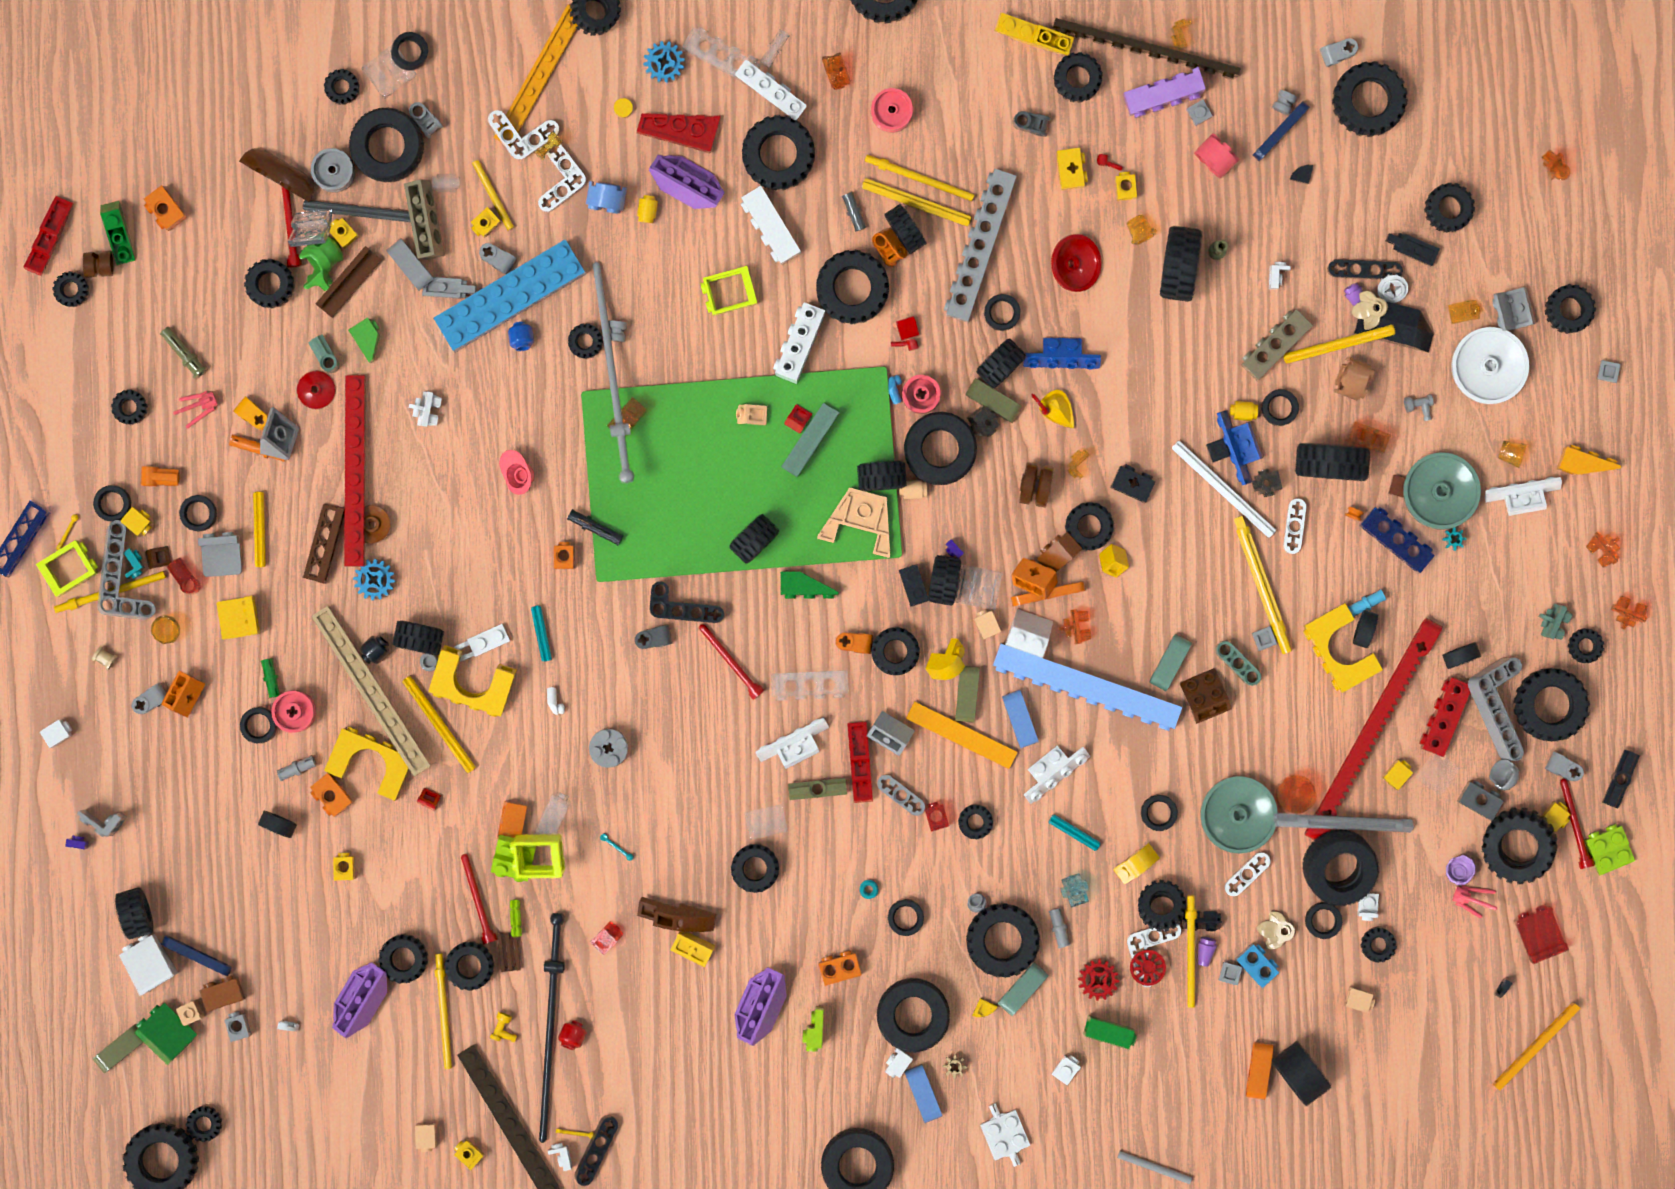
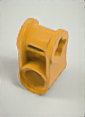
(250, 412)

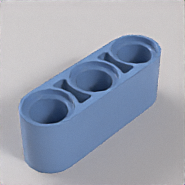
(1020, 719)
(923, 1093)

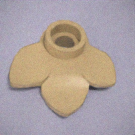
(1367, 309)
(1273, 930)

